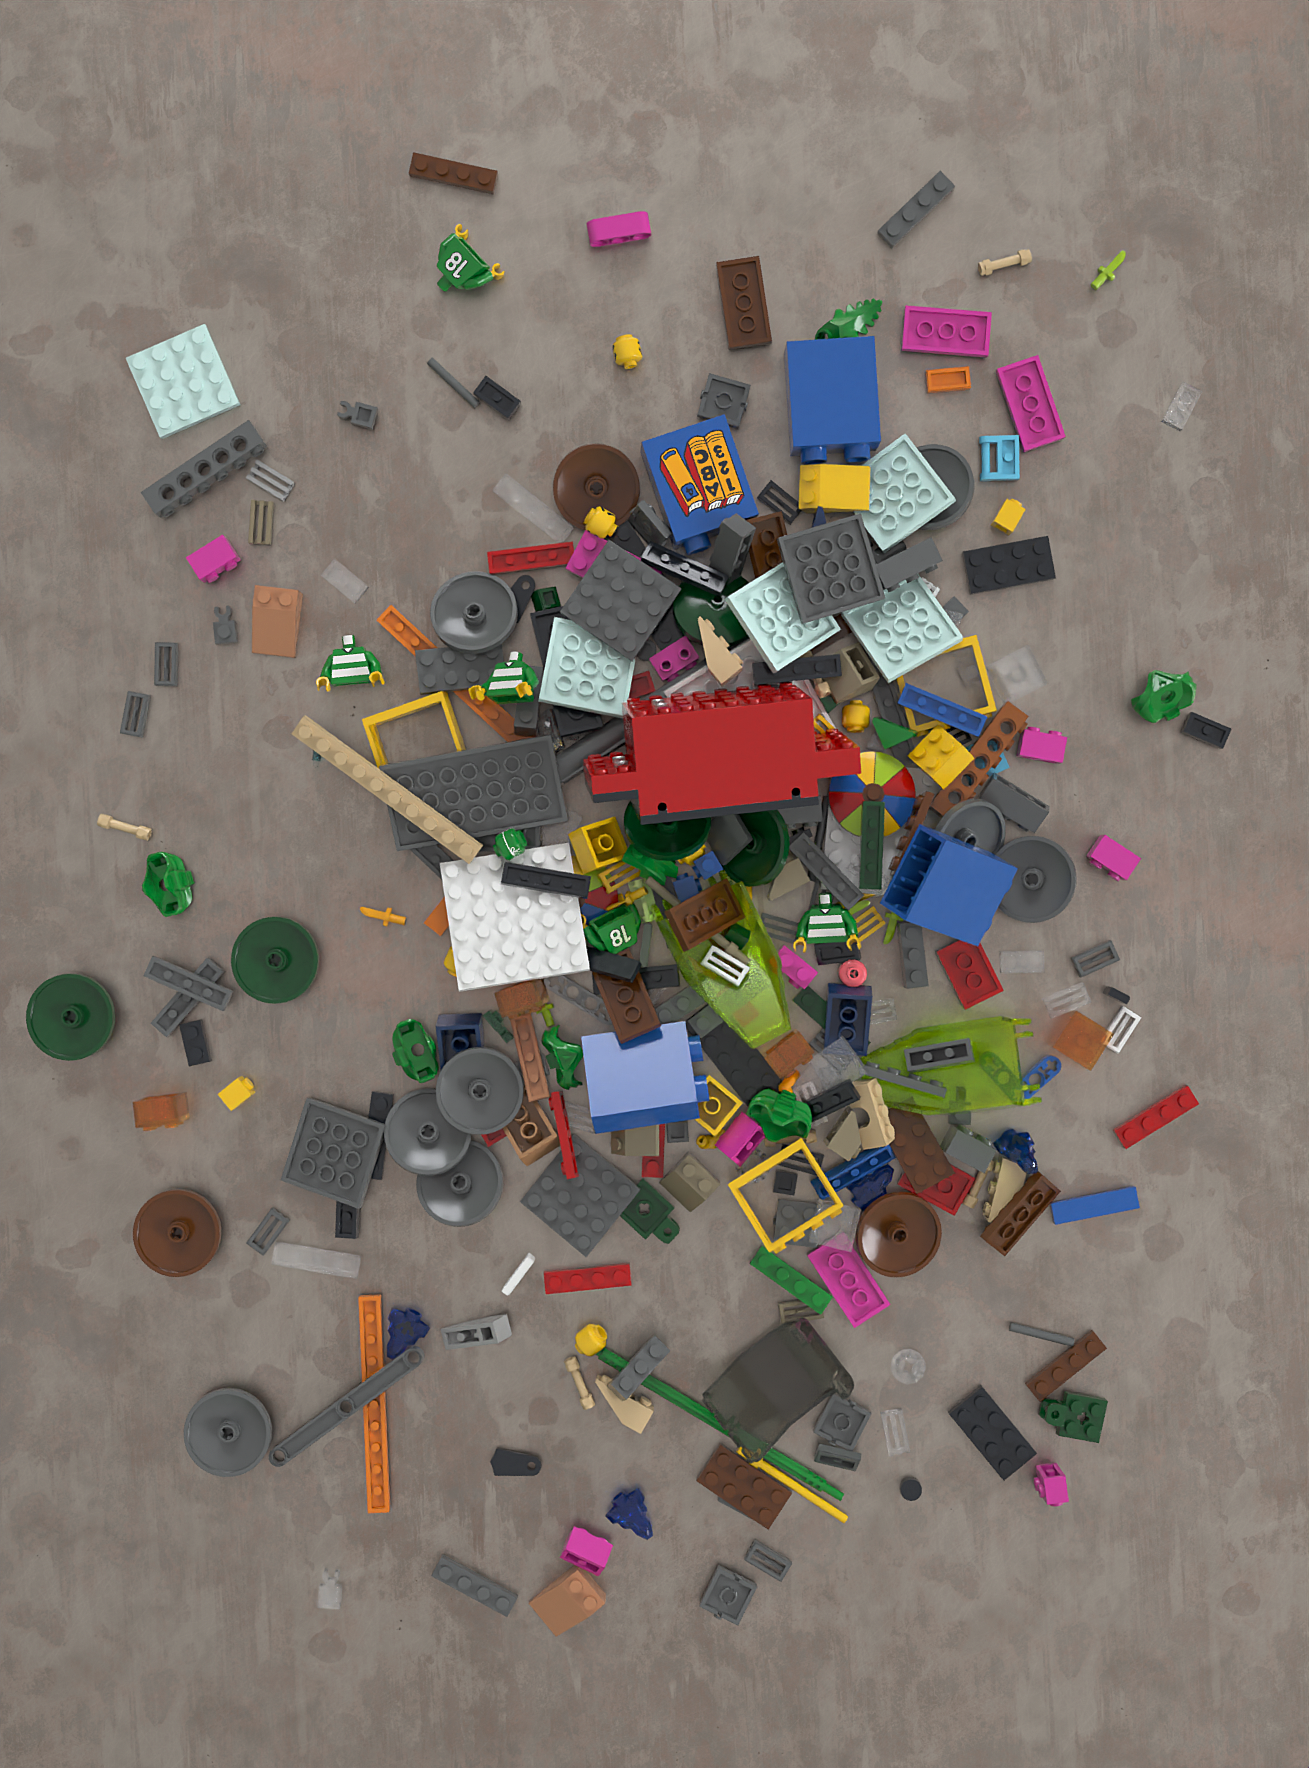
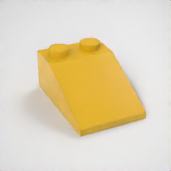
(834, 488)

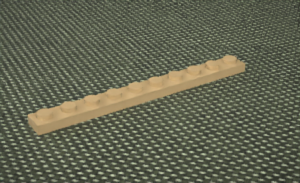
(387, 789)

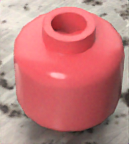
(844, 973)

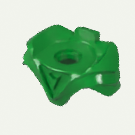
(1165, 696)
(176, 880)
(563, 1057)
(419, 1068)
(780, 1115)

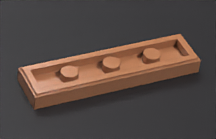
(530, 1058)

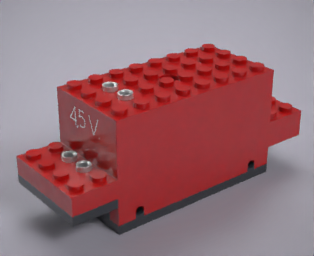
(720, 754)

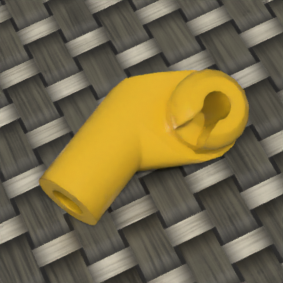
(708, 1141)

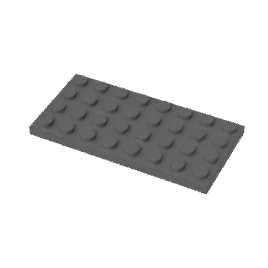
(482, 789)

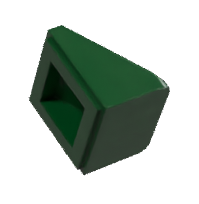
(545, 599)

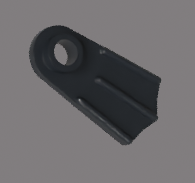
(522, 595)
(514, 1463)

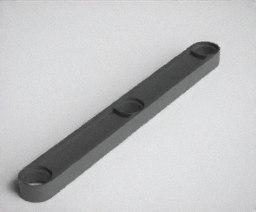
(357, 1398)

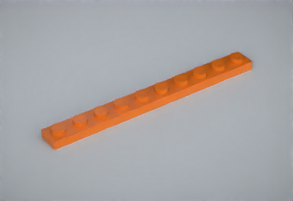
(414, 640)
(375, 1411)

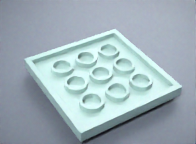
(183, 381)
(902, 493)
(772, 620)
(903, 628)
(584, 672)

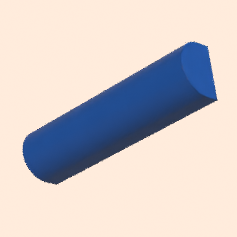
(853, 1170)

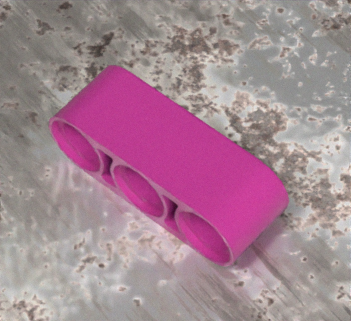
(618, 229)

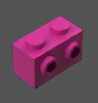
(213, 559)
(674, 659)
(1041, 746)
(1113, 858)
(794, 967)
(740, 1139)
(1051, 1484)
(586, 1551)

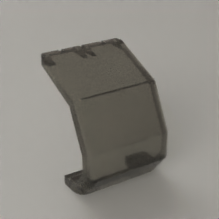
(775, 1386)

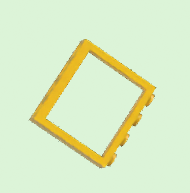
(971, 641)
(423, 703)
(765, 1166)

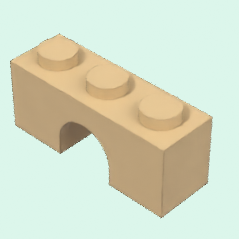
(879, 1130)

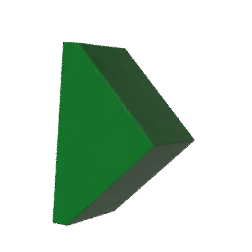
(892, 733)

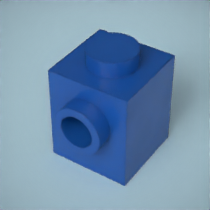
(707, 866)
(686, 886)

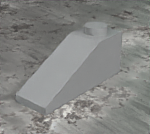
(477, 1332)

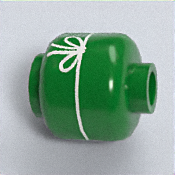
(510, 844)

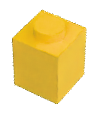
(1008, 516)
(237, 1092)

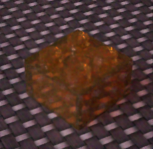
(520, 997)
(1082, 1040)
(788, 1054)
(161, 1110)

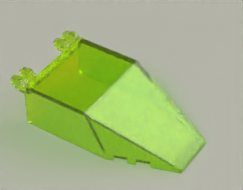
(756, 1007)
(973, 1087)

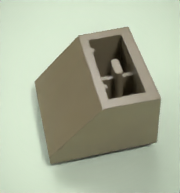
(857, 674)

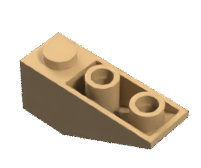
(719, 660)
(1006, 1182)
(632, 1412)

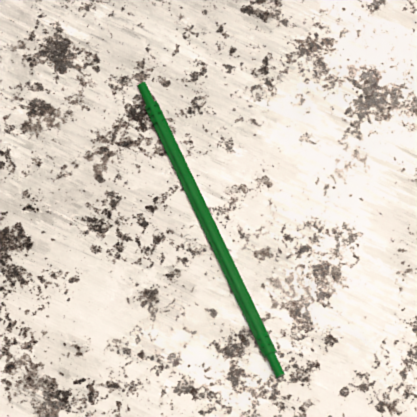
(707, 1417)

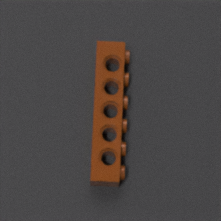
(1007, 714)

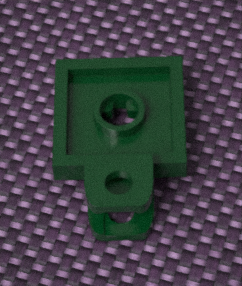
(657, 1219)
(1065, 1414)

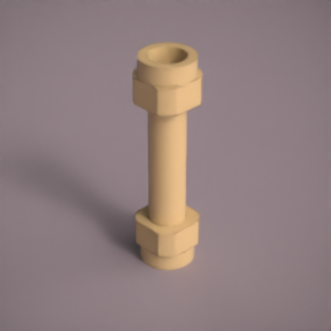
(1023, 258)
(821, 688)
(107, 821)
(810, 1139)
(970, 1199)
(586, 1399)

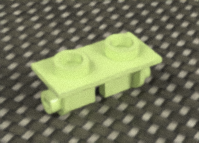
(644, 903)

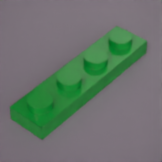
(791, 1280)

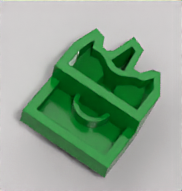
(650, 867)

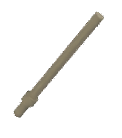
(729, 947)

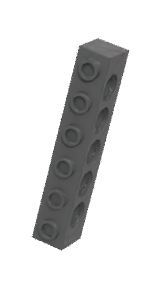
(192, 469)

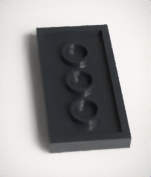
(1008, 565)
(992, 1432)

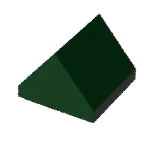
(828, 703)
(738, 935)

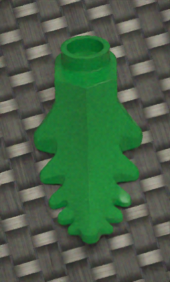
(852, 321)

